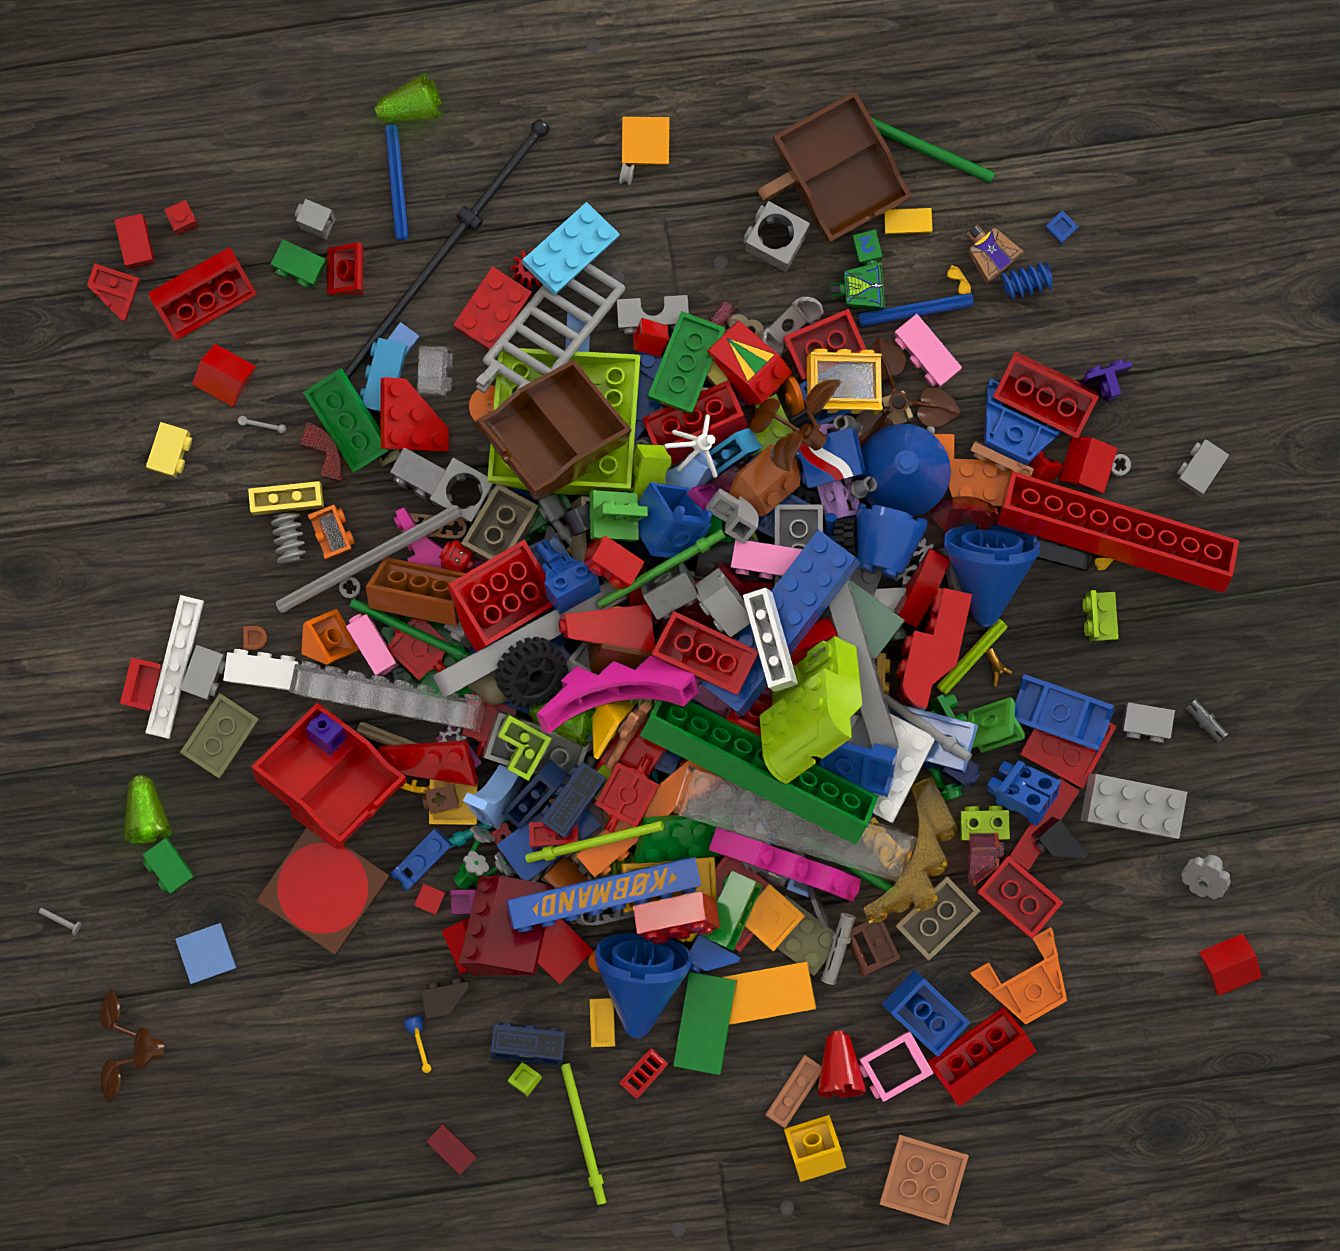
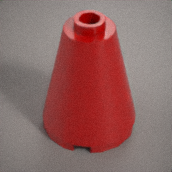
(840, 1068)

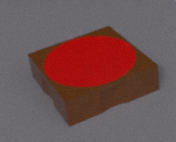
(323, 890)

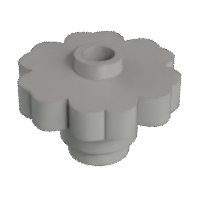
(1206, 876)

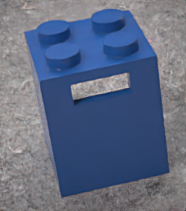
(672, 520)

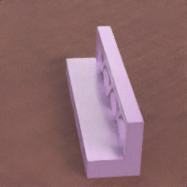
(834, 494)

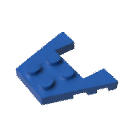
(1014, 433)

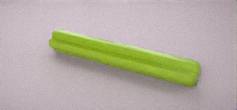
(972, 656)

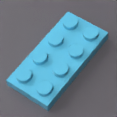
(570, 248)

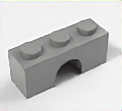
(631, 312)

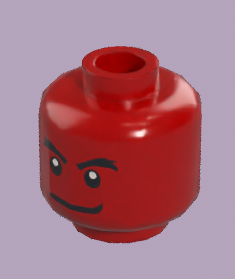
(456, 557)

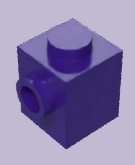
(326, 733)

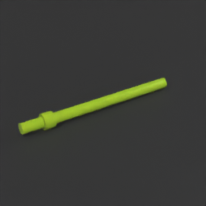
(551, 852)
(595, 1179)

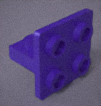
(1109, 385)

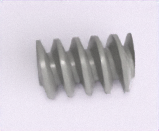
(288, 538)

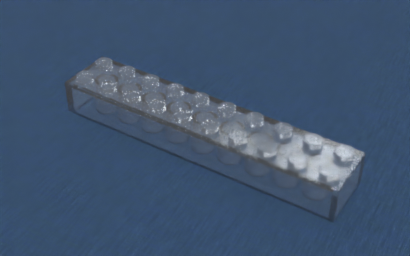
(728, 806)

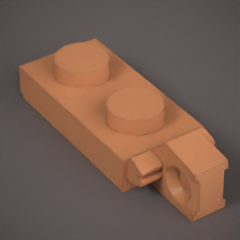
(1002, 461)

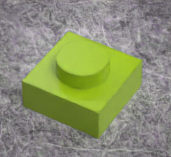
(524, 1079)

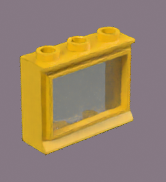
(859, 378)

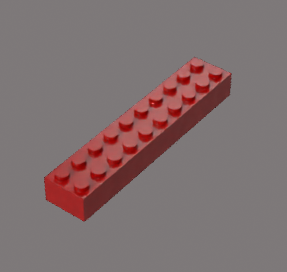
(1118, 532)

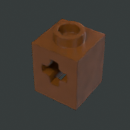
(446, 791)

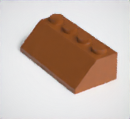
(413, 591)

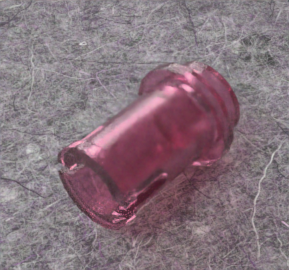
(722, 313)

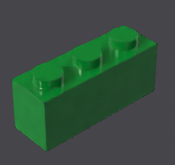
(734, 908)

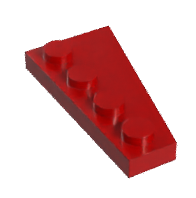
(435, 760)

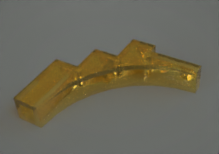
(928, 858)

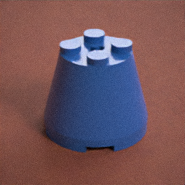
(886, 539)

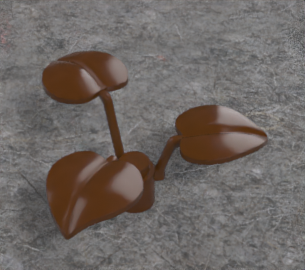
(935, 406)
(787, 447)
(144, 1049)

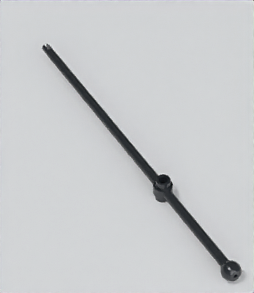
(469, 219)

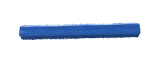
(396, 182)
(920, 308)

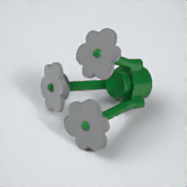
(475, 864)

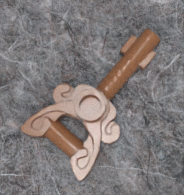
(627, 731)

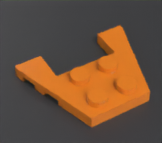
(974, 476)
(1033, 990)

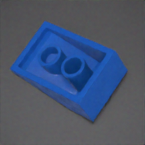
(926, 1013)

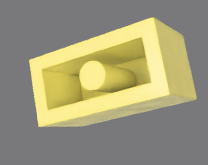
(169, 450)

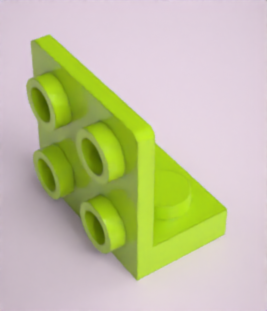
(1100, 615)

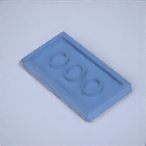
(960, 730)

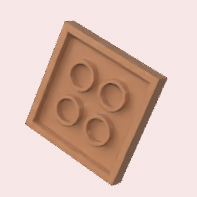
(923, 1179)

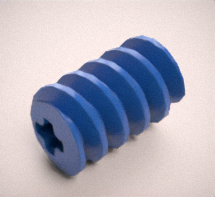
(1027, 281)

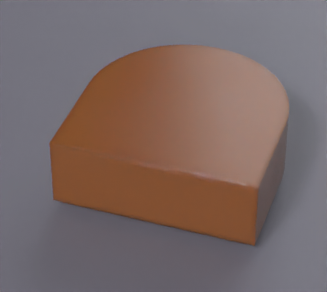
(254, 638)

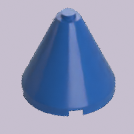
(908, 469)
(990, 566)
(641, 977)

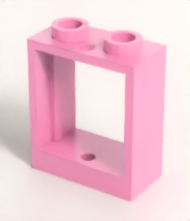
(372, 644)
(915, 1052)

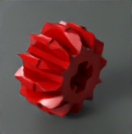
(520, 273)

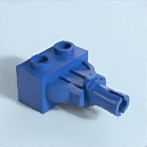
(566, 579)

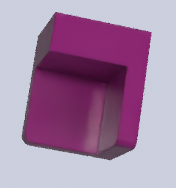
(462, 901)

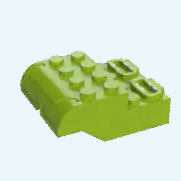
(815, 713)

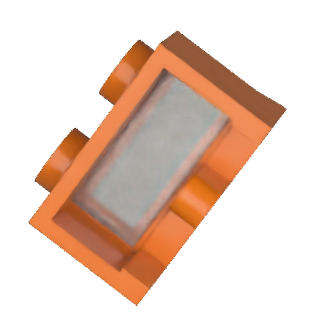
(331, 532)

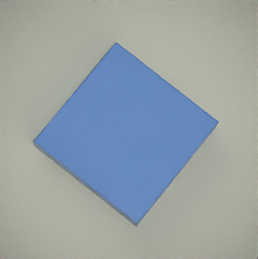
(205, 953)

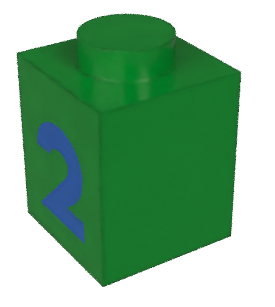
(867, 248)

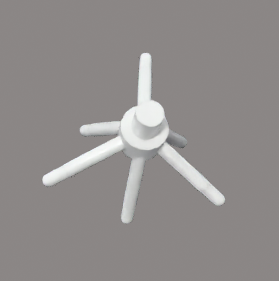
(699, 443)

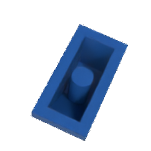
(709, 955)

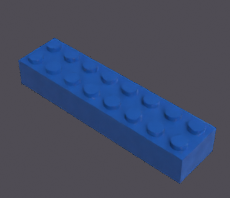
(800, 601)

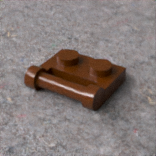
(879, 943)

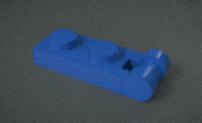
(421, 858)

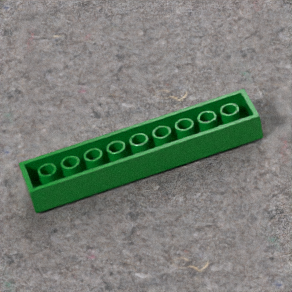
(738, 757)

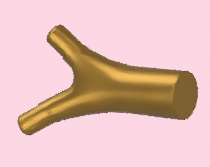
(997, 666)

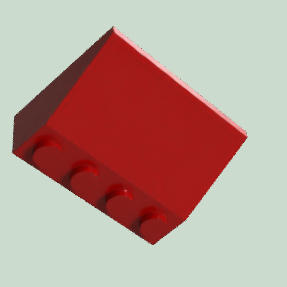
(500, 595)

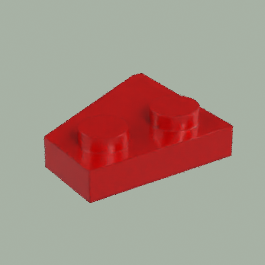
(114, 289)

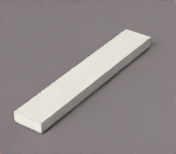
(174, 666)

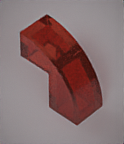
(318, 440)
(953, 510)

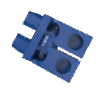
(1024, 790)

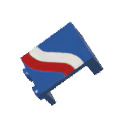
(835, 461)

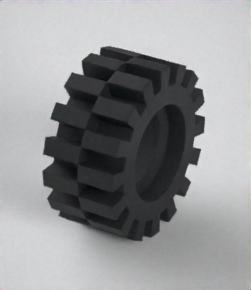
(846, 534)

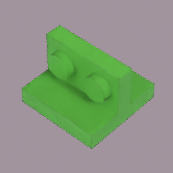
(615, 515)
(995, 725)

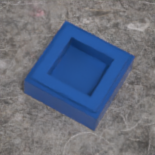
(1061, 227)

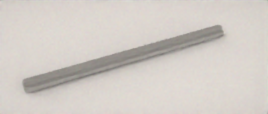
(369, 558)

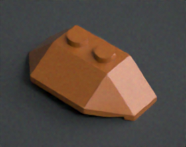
(765, 483)

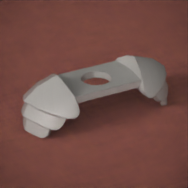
(801, 311)

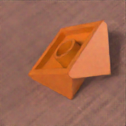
(327, 638)

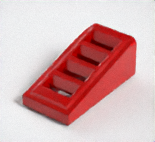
(658, 1059)

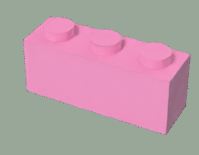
(926, 351)
(762, 558)

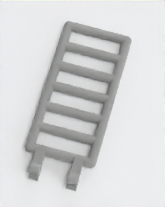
(495, 367)

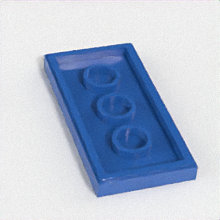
(518, 845)

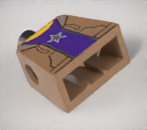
(992, 252)

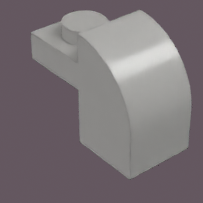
(737, 513)

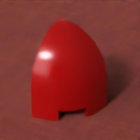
(1044, 468)

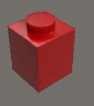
(181, 217)
(651, 337)

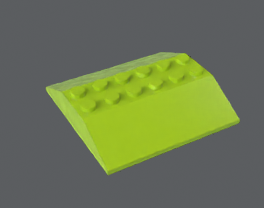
(617, 380)

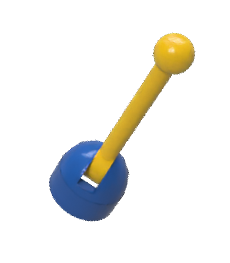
(414, 1026)

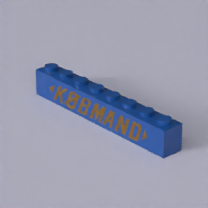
(603, 893)

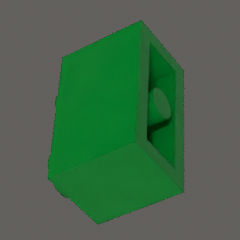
(298, 264)
(168, 866)

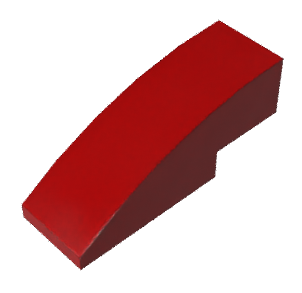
(922, 587)

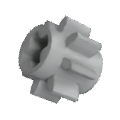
(451, 733)

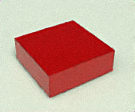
(429, 899)

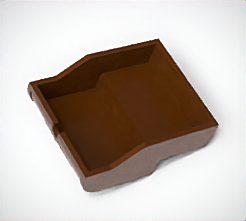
(841, 167)
(554, 429)

